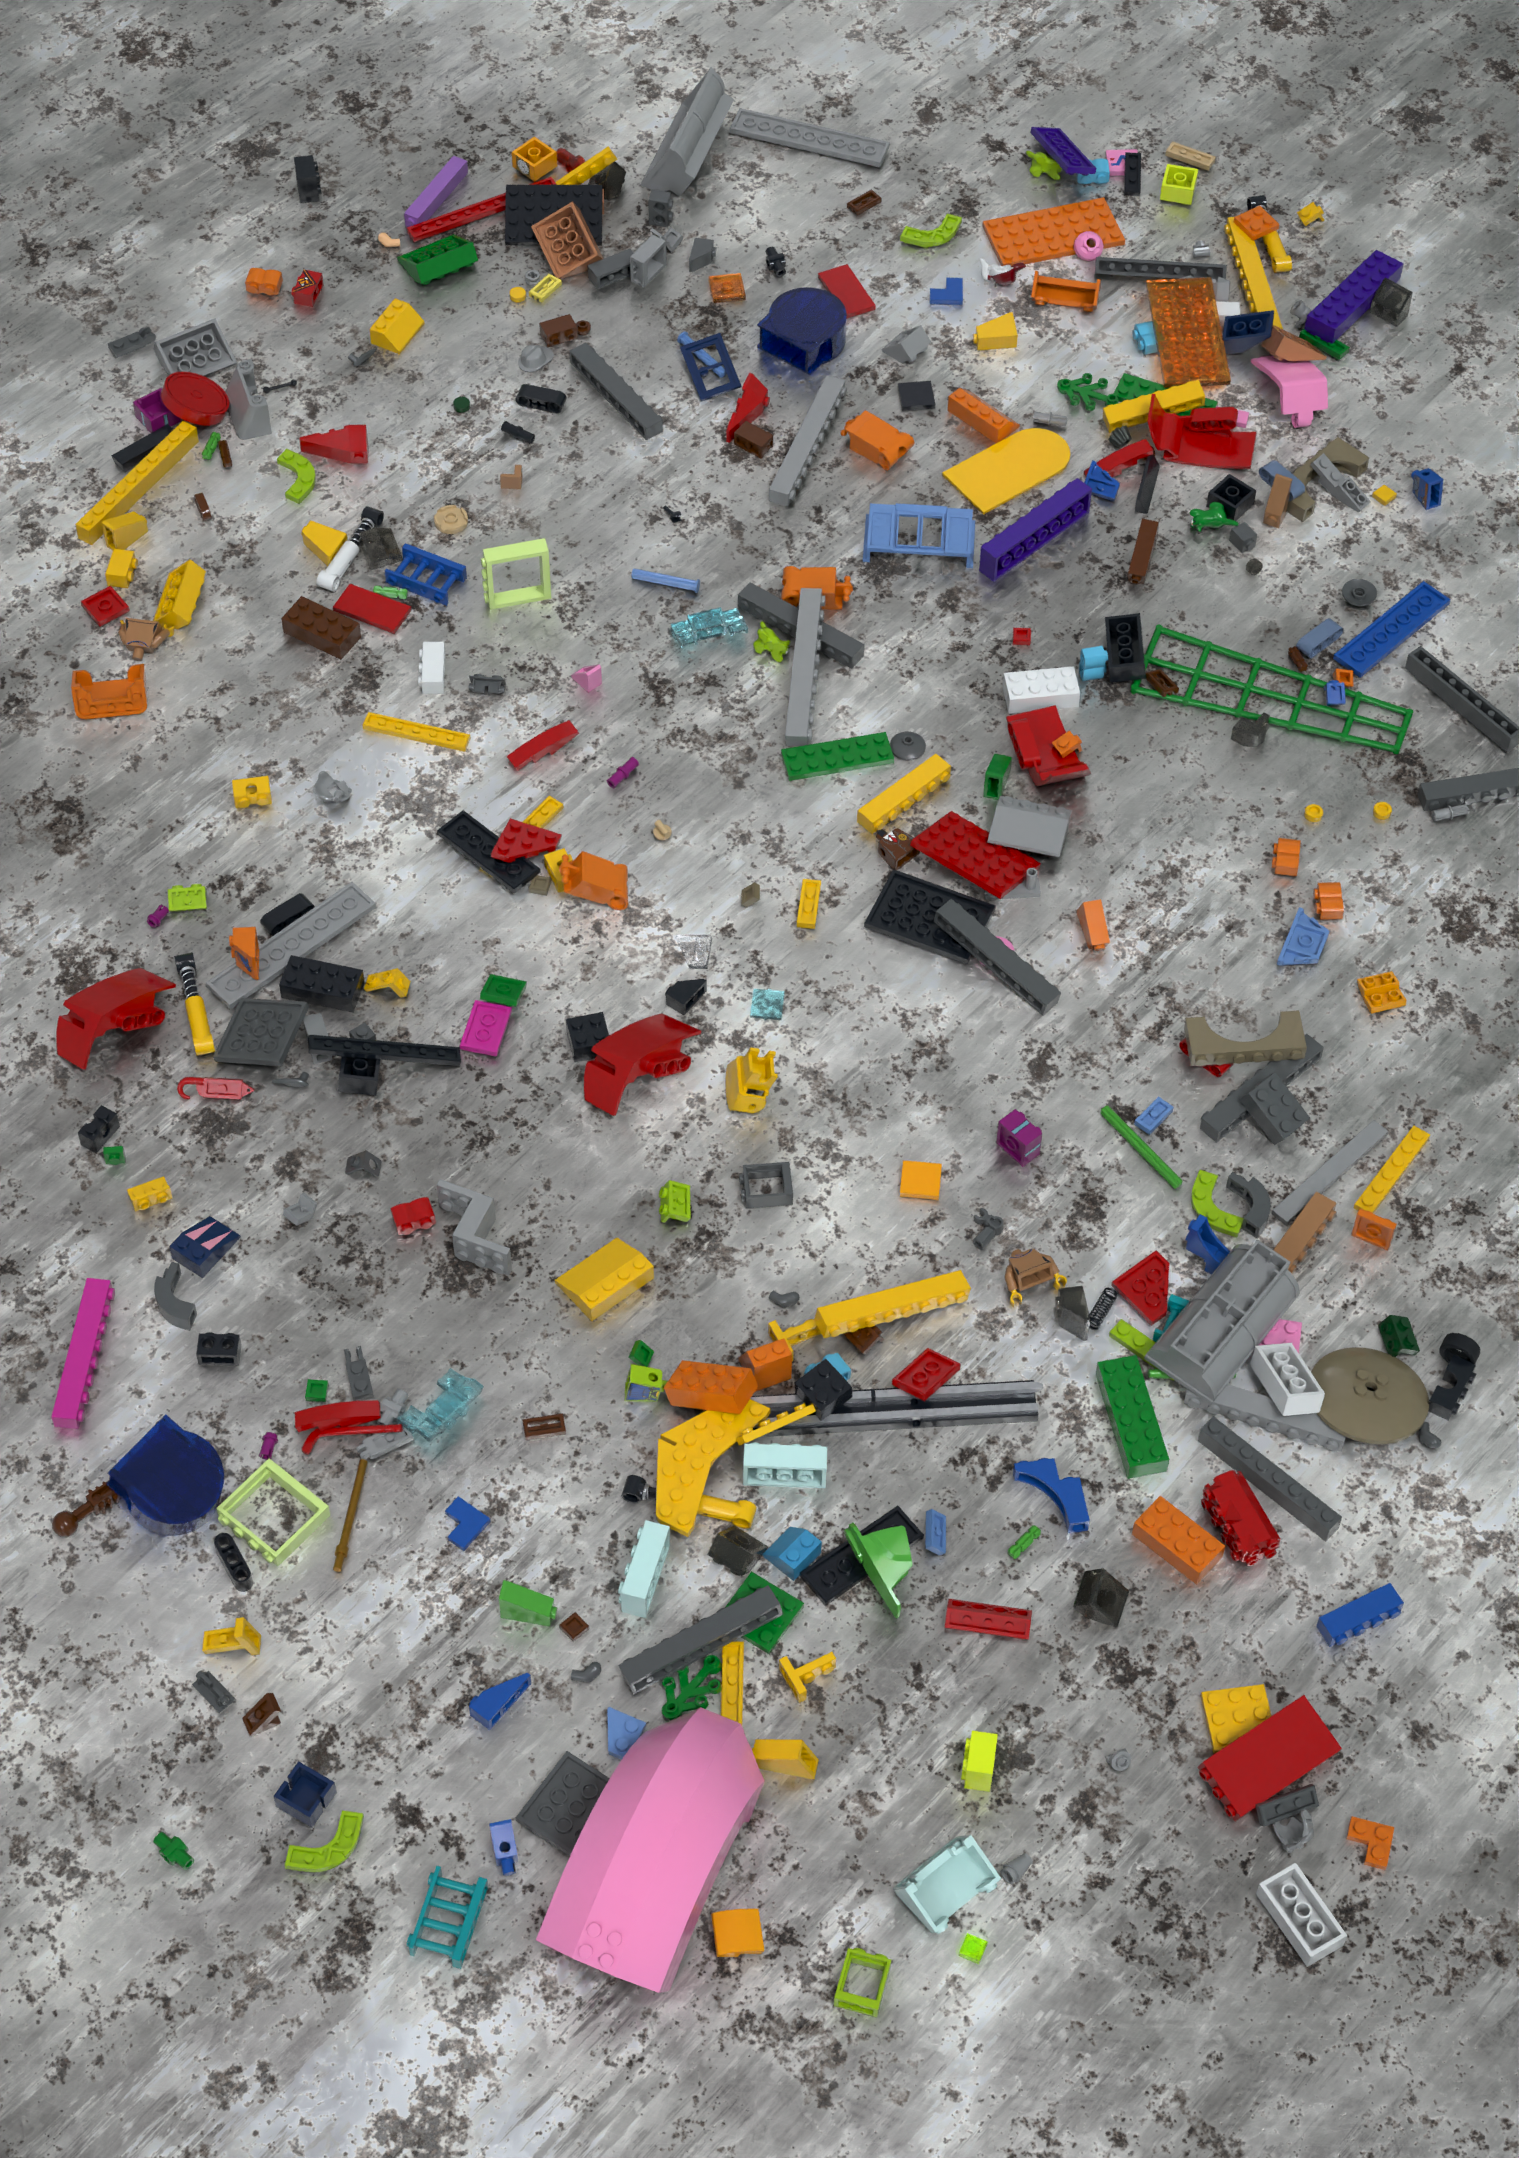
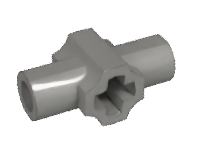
(392, 1407)

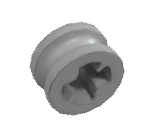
(532, 281)

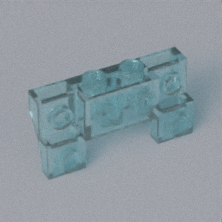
(708, 625)
(444, 1411)

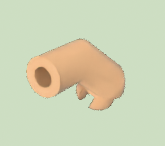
(387, 241)

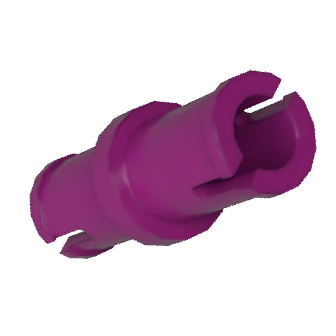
(622, 772)

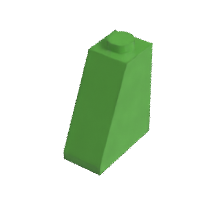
(526, 1605)

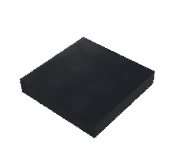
(916, 395)

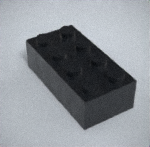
(1125, 647)
(322, 983)

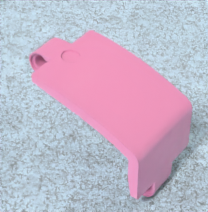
(1301, 387)

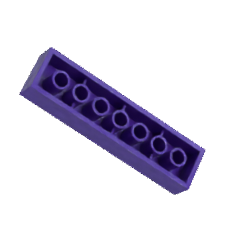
(1352, 297)
(1035, 529)

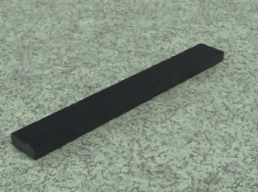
(384, 1050)

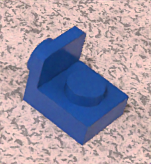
(1335, 693)

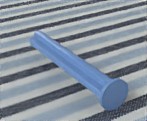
(702, 355)
(666, 579)

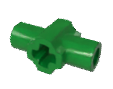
(173, 1850)

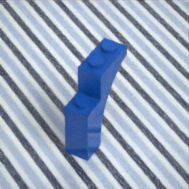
(1205, 1244)
(1065, 1493)

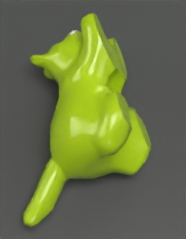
(1043, 164)
(770, 642)

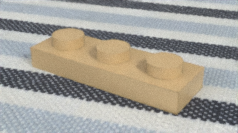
(1190, 156)

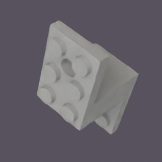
(476, 1221)

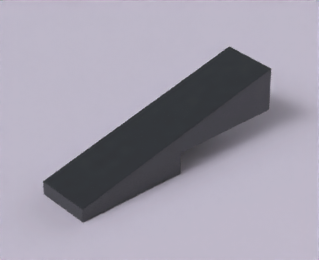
(138, 450)

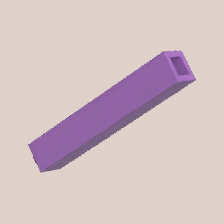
(436, 191)

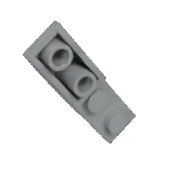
(1340, 487)

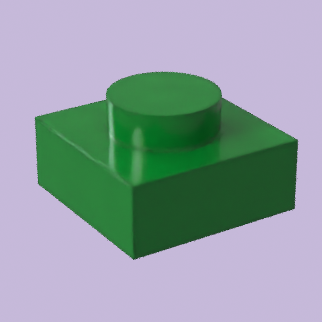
(114, 1155)
(641, 1353)
(316, 1390)

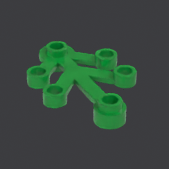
(1068, 386)
(691, 1689)

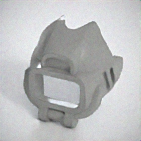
(325, 783)
(1296, 1832)

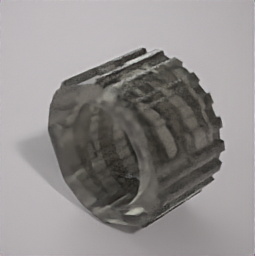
(1254, 566)

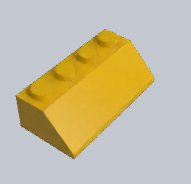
(180, 595)

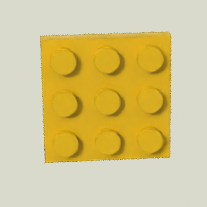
(1233, 1712)

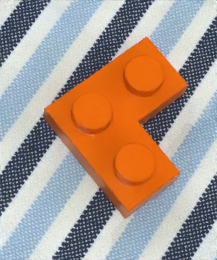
(1376, 1836)

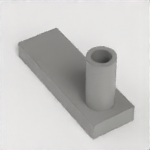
(1027, 889)

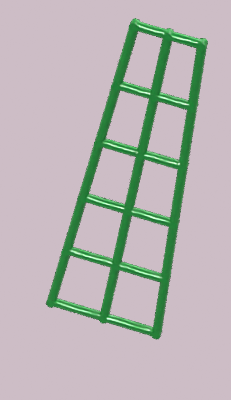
(1249, 687)

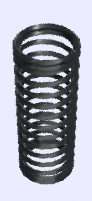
(1095, 1306)

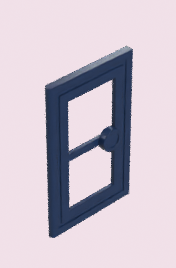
(703, 371)

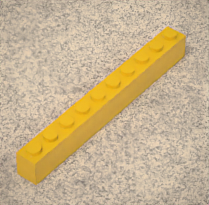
(1250, 271)
(138, 481)

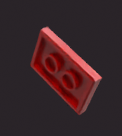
(926, 1374)

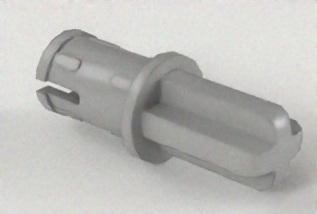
(1049, 419)
(1449, 812)

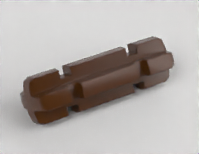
(225, 454)
(1298, 659)

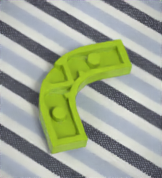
(935, 237)
(304, 471)
(1203, 1204)
(333, 1853)

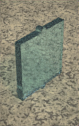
(767, 1004)

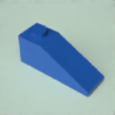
(497, 1700)

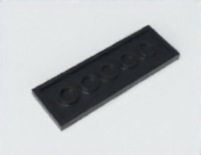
(477, 844)
(841, 1569)

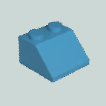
(793, 1551)

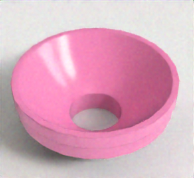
(1085, 252)

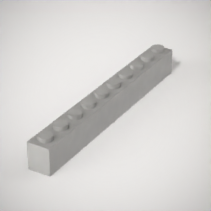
(807, 441)
(804, 667)

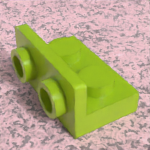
(187, 898)
(675, 1201)

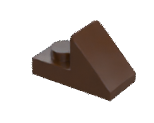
(262, 1715)

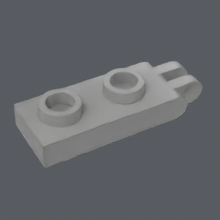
(383, 1442)

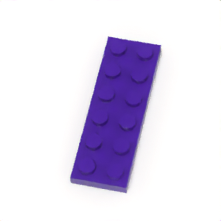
(1063, 150)

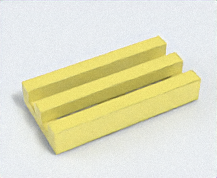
(547, 289)

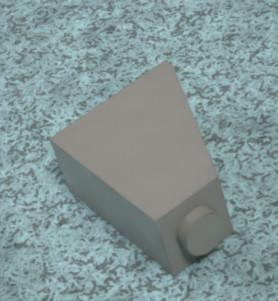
(315, 1025)

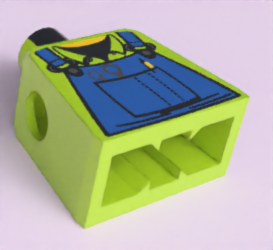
(643, 1384)

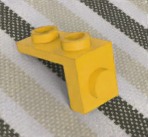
(391, 978)

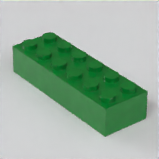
(1132, 1417)

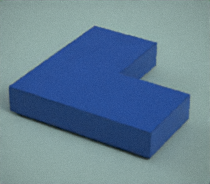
(951, 295)
(470, 1522)

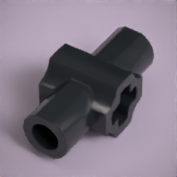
(775, 261)

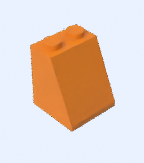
(769, 1363)

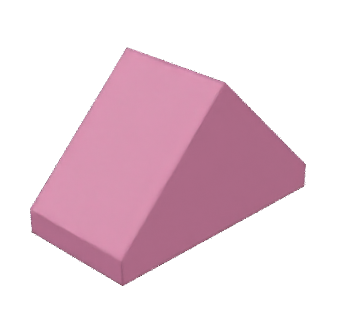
(588, 677)

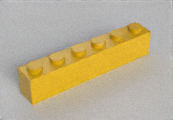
(1136, 410)
(904, 793)

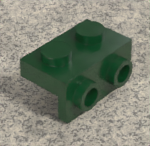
(1398, 1336)

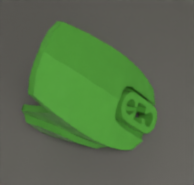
(885, 1559)

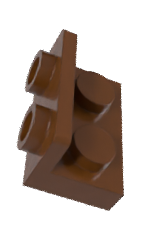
(865, 1338)

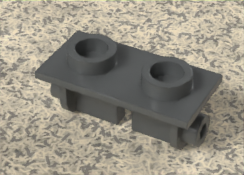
(494, 684)
(213, 1691)

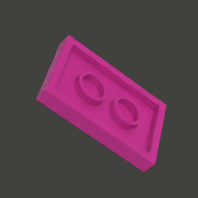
(485, 1028)

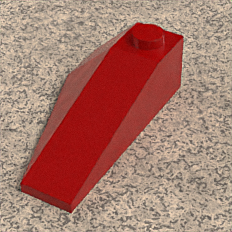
(748, 407)
(344, 445)

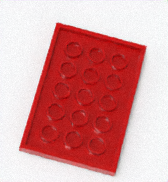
(965, 851)

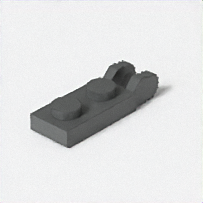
(132, 342)
(358, 1375)

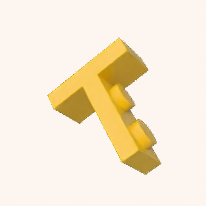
(793, 1334)
(233, 1638)
(805, 1673)

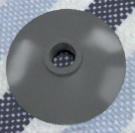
(1359, 592)
(907, 745)

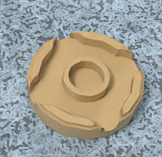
(451, 519)

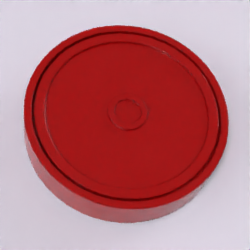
(195, 398)

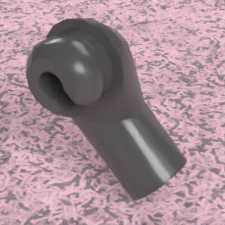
(784, 1300)
(1428, 1438)
(588, 1674)

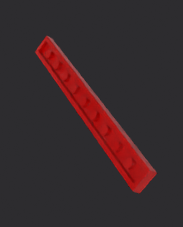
(463, 215)

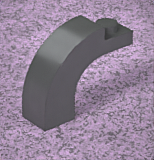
(1258, 1200)
(175, 1311)

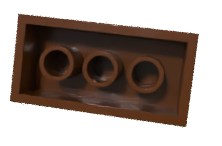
(321, 627)

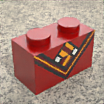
(307, 288)

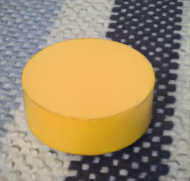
(517, 294)
(1382, 810)
(1313, 813)

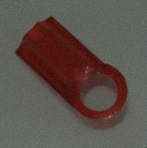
(568, 159)

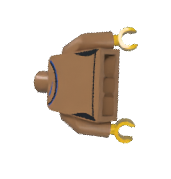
(143, 636)
(1028, 1270)

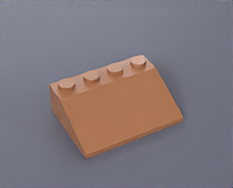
(567, 242)
(1290, 347)

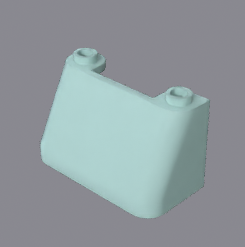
(947, 1882)

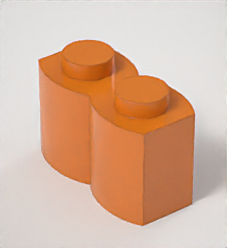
(263, 281)
(1286, 857)
(1329, 900)

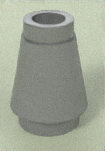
(1016, 1868)

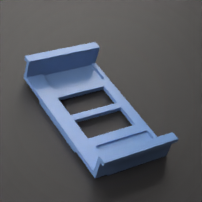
(956, 532)

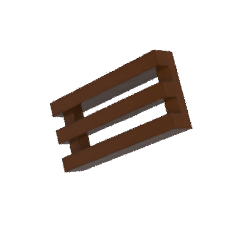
(866, 202)
(1162, 682)
(546, 1429)

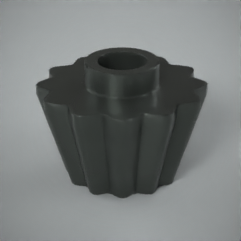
(1120, 436)

